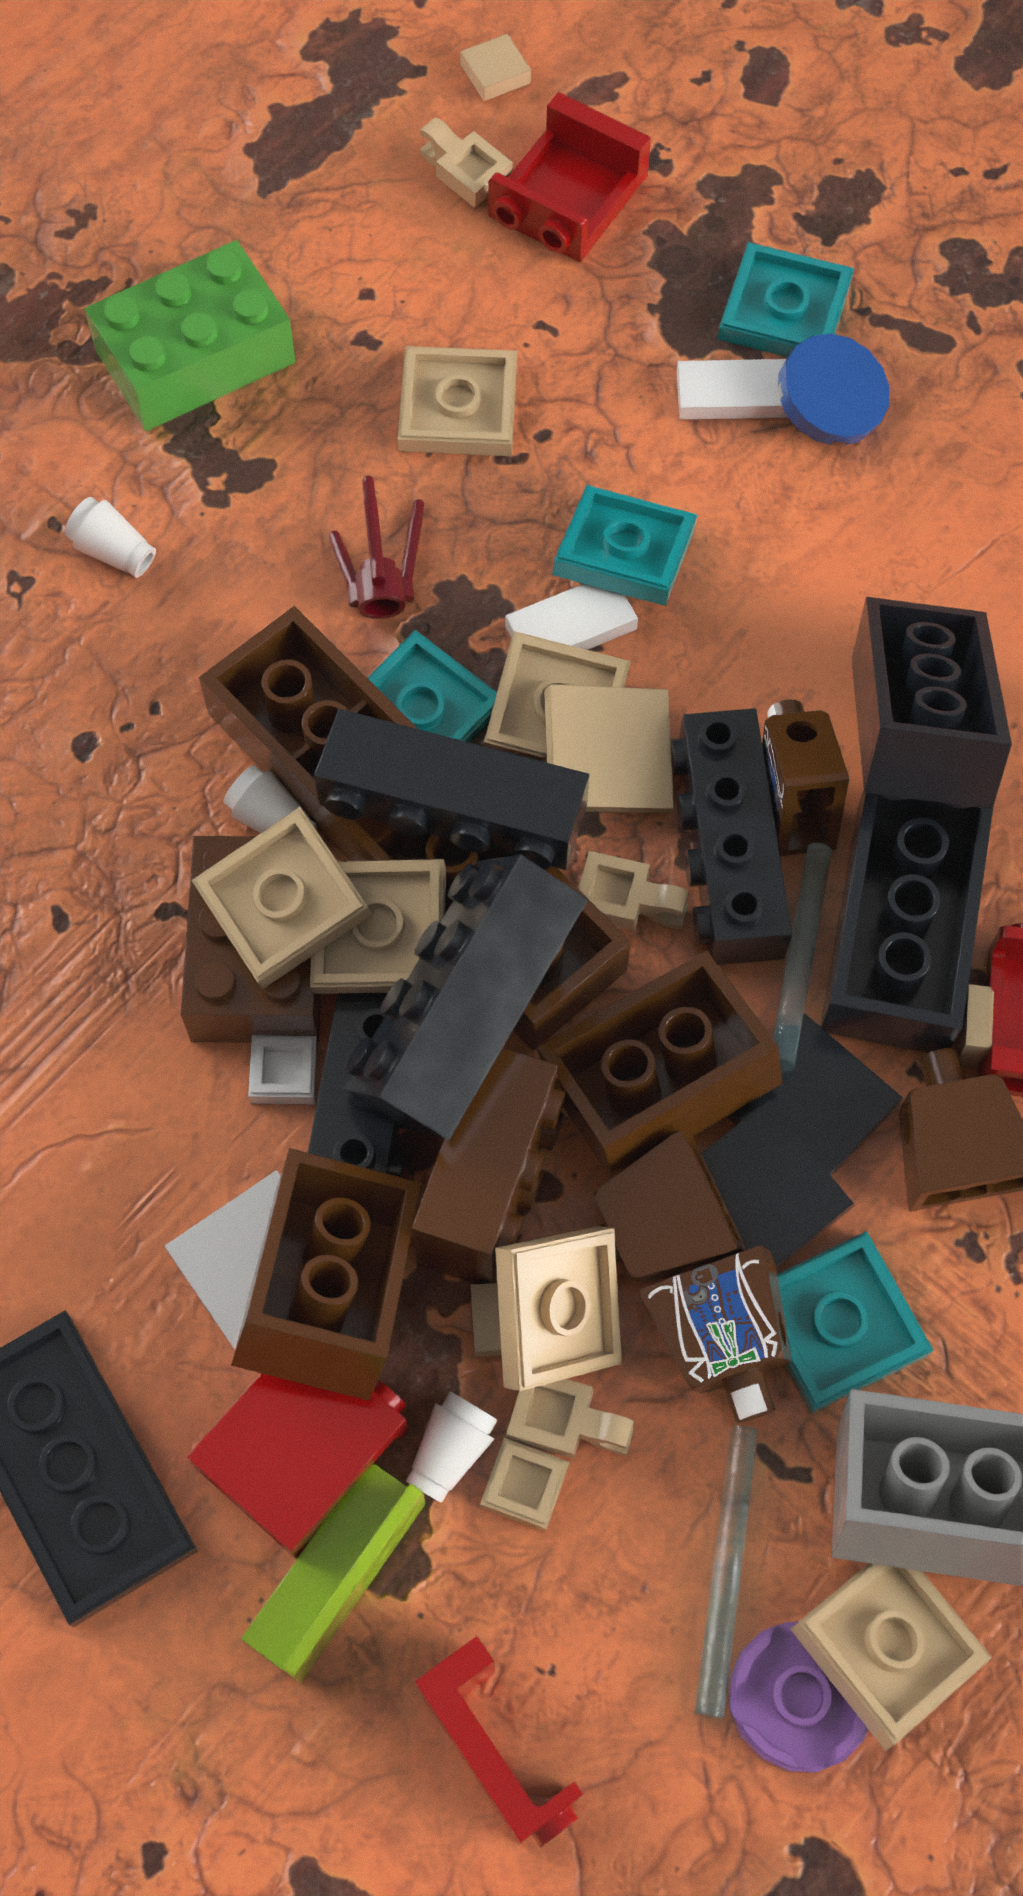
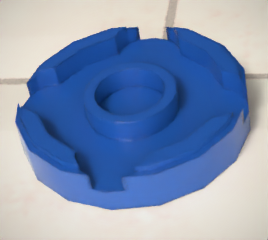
(834, 389)

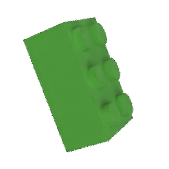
(191, 335)

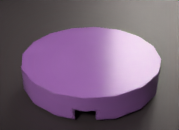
(790, 1706)

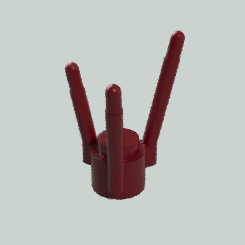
(379, 586)

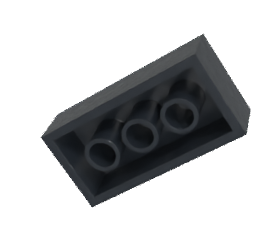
(929, 704)
(907, 923)
(463, 994)

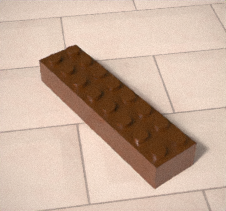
(279, 707)

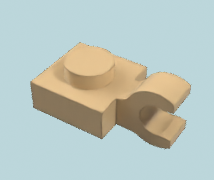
(463, 163)
(623, 892)
(560, 1415)

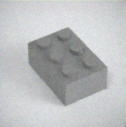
(929, 1487)

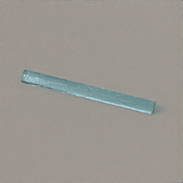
(801, 953)
(726, 1573)

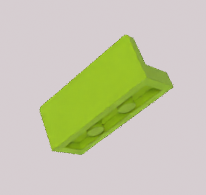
(333, 1572)

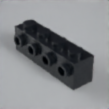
(451, 790)
(732, 837)
(343, 1124)

